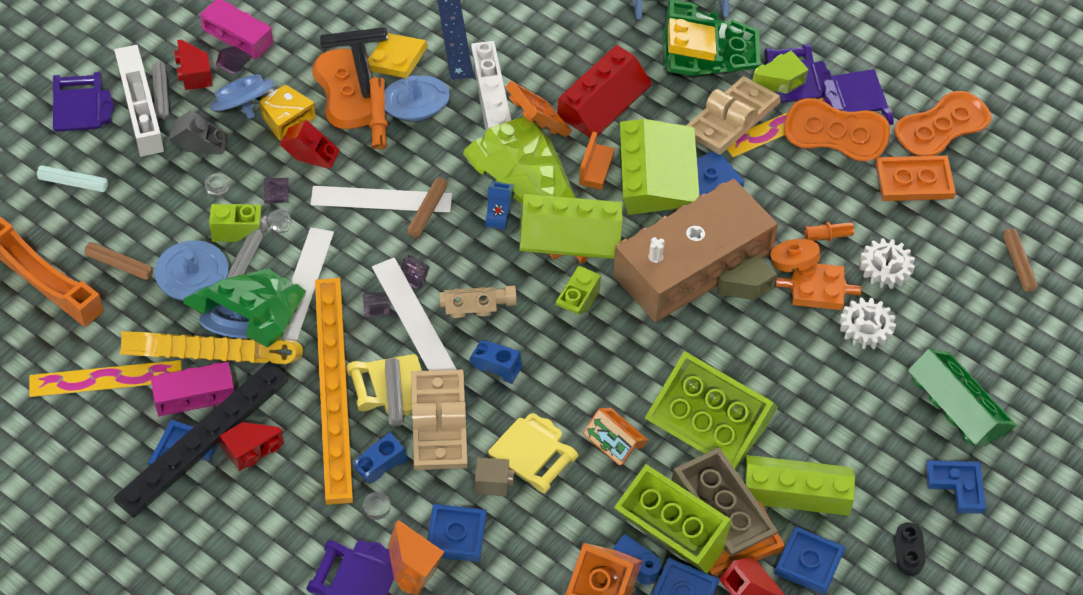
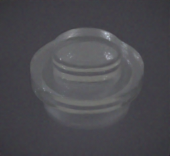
(279, 221)

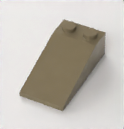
(720, 486)

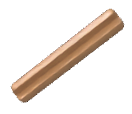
(427, 207)
(118, 260)
(1020, 260)

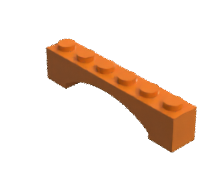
(71, 296)

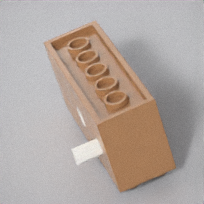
(691, 249)

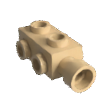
(472, 304)

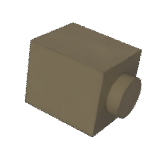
(493, 477)

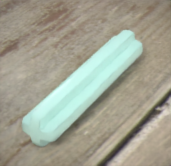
(72, 178)

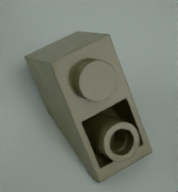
(748, 280)

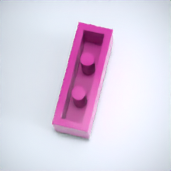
(236, 28)
(191, 388)

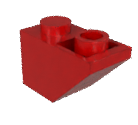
(194, 67)
(309, 145)
(250, 442)
(748, 578)

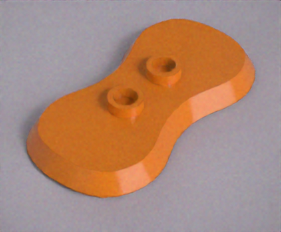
(339, 79)
(932, 130)
(856, 134)

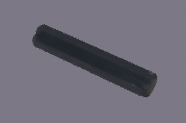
(350, 37)
(362, 67)

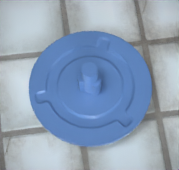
(241, 93)
(416, 97)
(190, 267)
(225, 322)

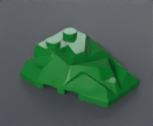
(735, 43)
(258, 296)

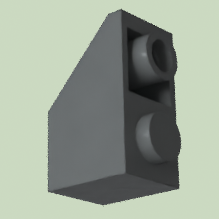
(197, 134)

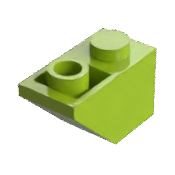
(782, 74)
(233, 221)
(580, 291)

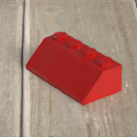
(603, 92)

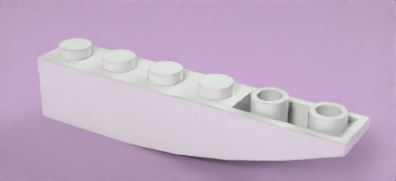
(490, 84)
(139, 100)

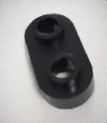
(909, 546)

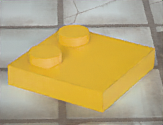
(691, 39)
(397, 55)

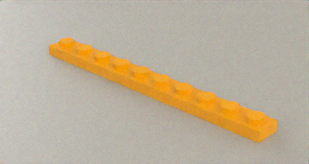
(333, 392)

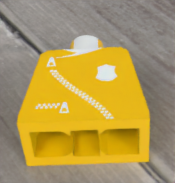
(284, 109)

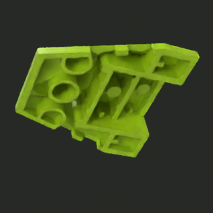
(521, 156)

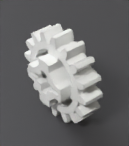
(899, 266)
(867, 323)

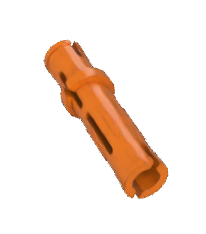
(378, 123)

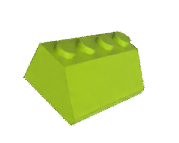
(570, 226)
(800, 485)
(675, 518)

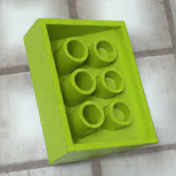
(658, 165)
(710, 410)

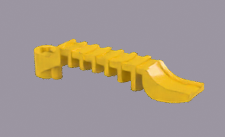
(208, 348)

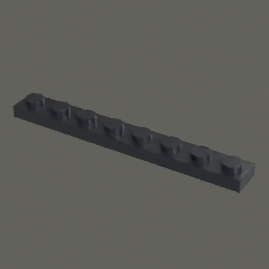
(200, 439)

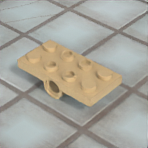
(732, 114)
(439, 419)

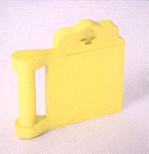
(378, 379)
(530, 446)

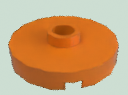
(795, 254)

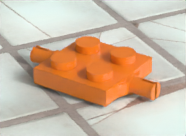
(819, 287)

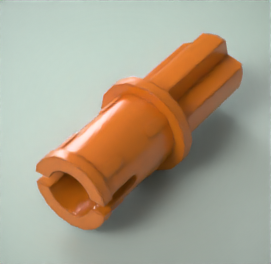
(828, 231)

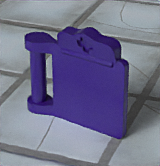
(815, 78)
(857, 93)
(81, 107)
(361, 572)

